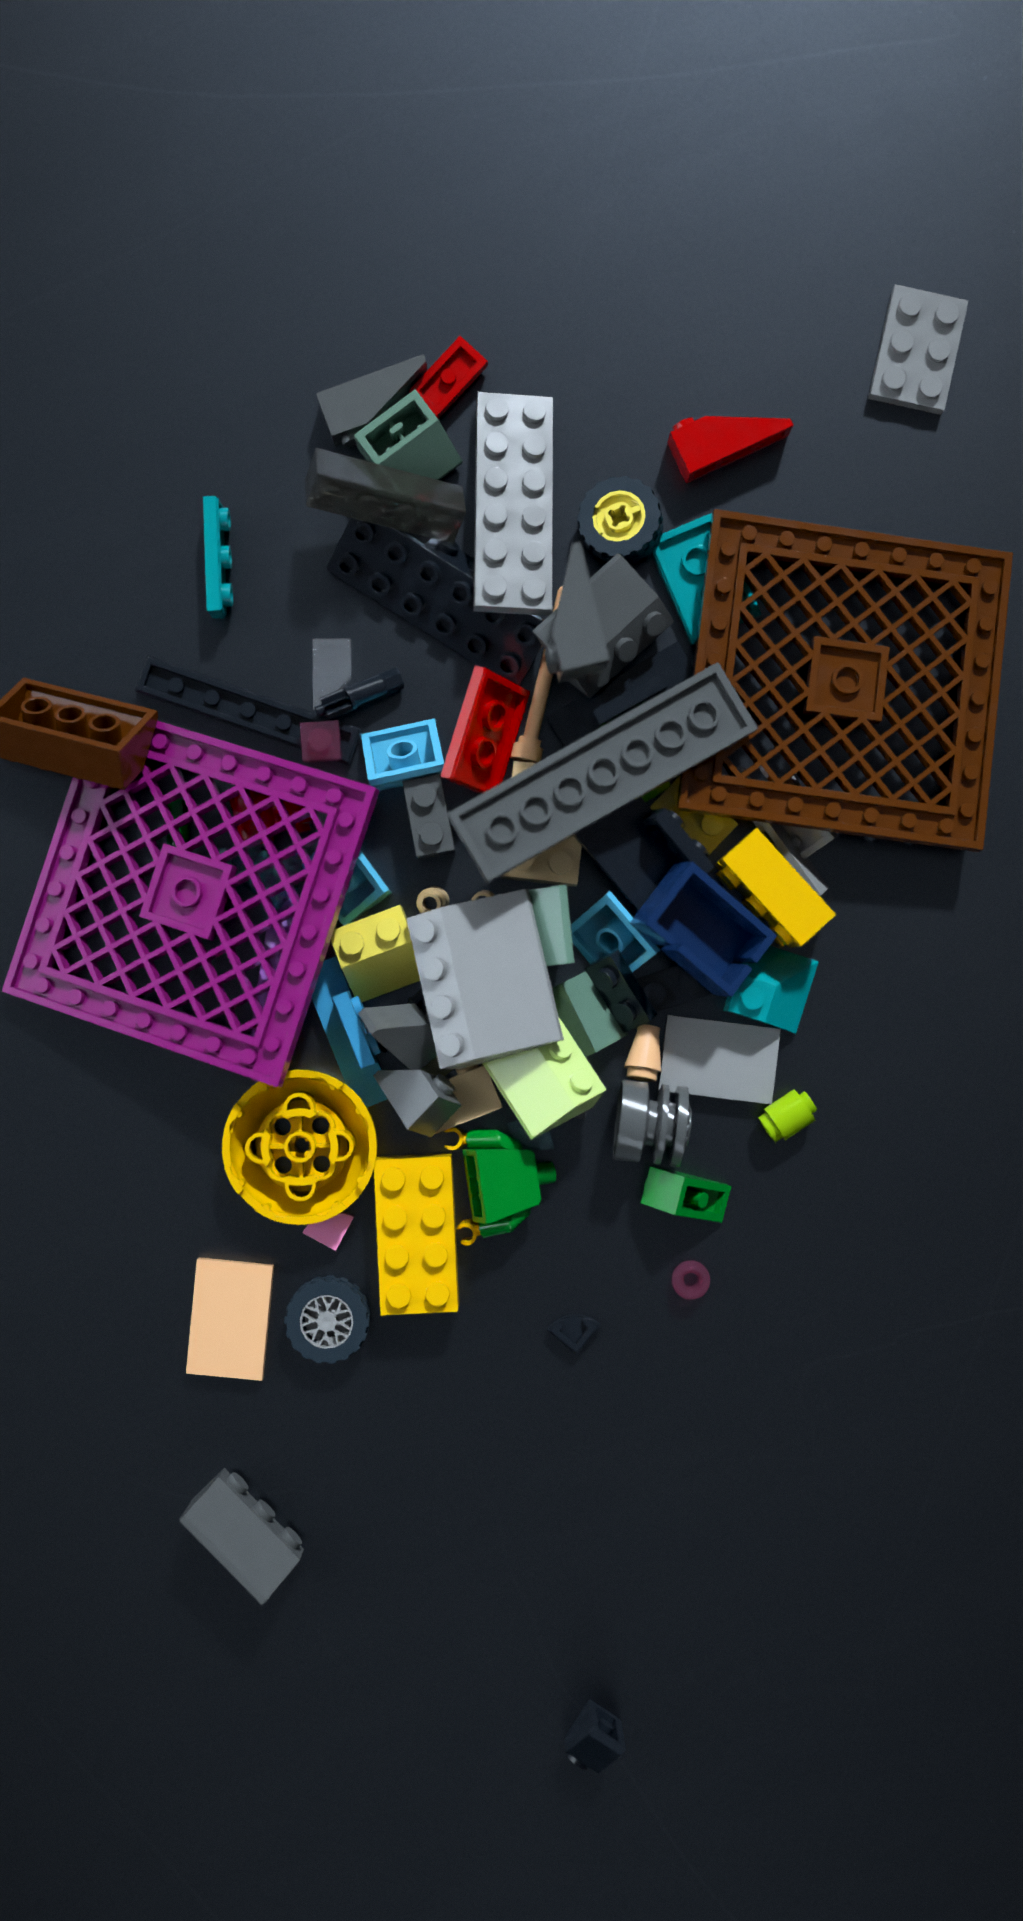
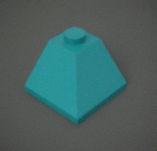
(774, 989)

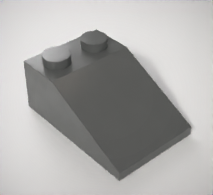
(577, 636)

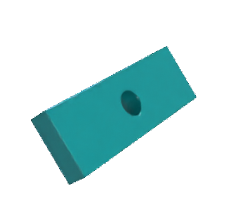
(217, 557)

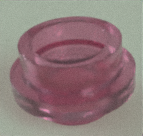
(696, 1290)

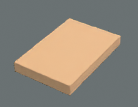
(230, 1319)

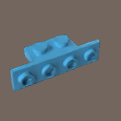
(350, 1043)

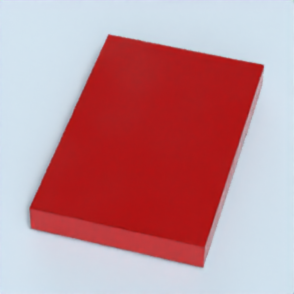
(485, 731)

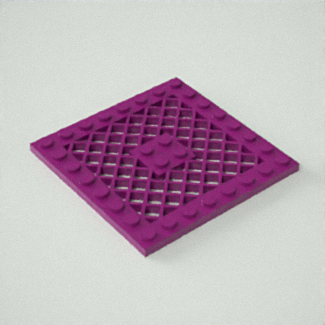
(191, 897)

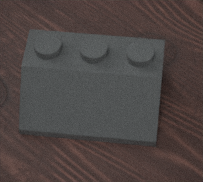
(628, 616)
(243, 1534)

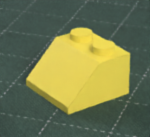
(376, 953)

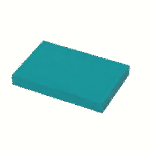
(682, 568)

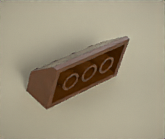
(75, 733)

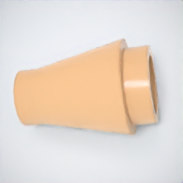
(644, 1056)

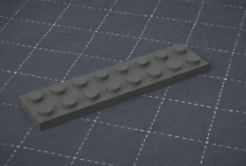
(602, 772)

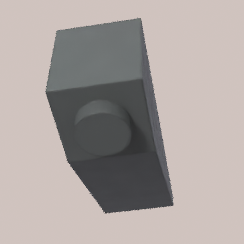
(363, 399)

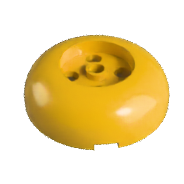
(254, 1146)

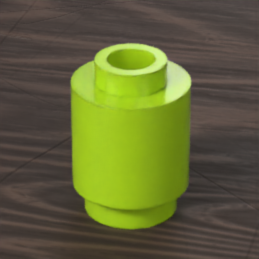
(788, 1115)

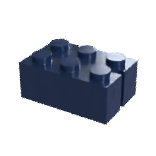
(703, 928)

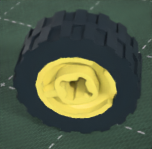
(620, 519)

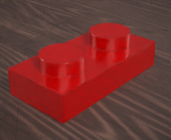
(450, 376)

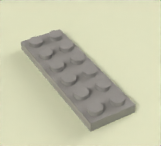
(513, 504)

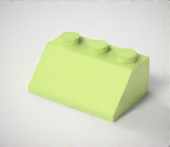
(547, 1084)

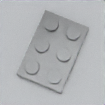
(918, 349)

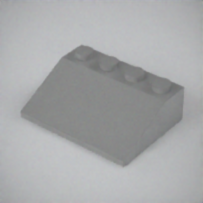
(484, 979)

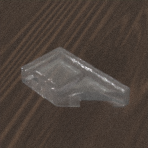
(330, 666)

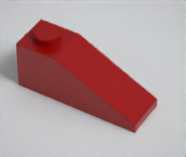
(720, 440)

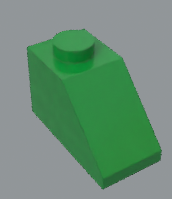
(685, 1194)

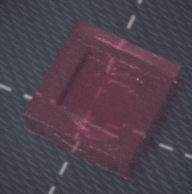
(321, 741)

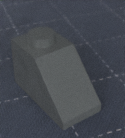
(403, 1032)
(419, 1098)

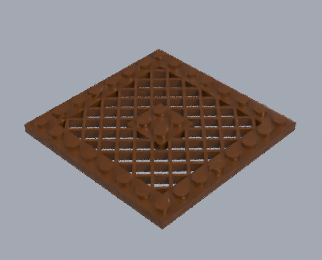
(850, 678)

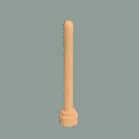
(528, 745)

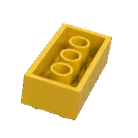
(416, 1234)

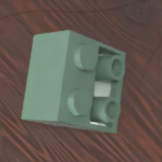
(409, 440)

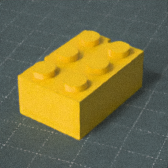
(773, 890)

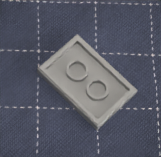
(720, 1059)

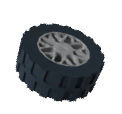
(327, 1319)

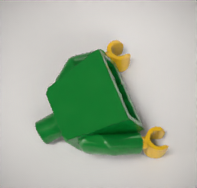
(500, 1181)

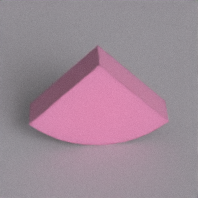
(330, 1231)

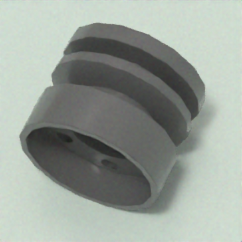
(651, 1123)

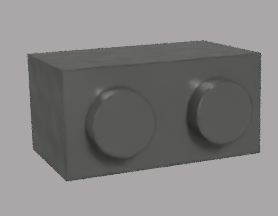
(428, 816)

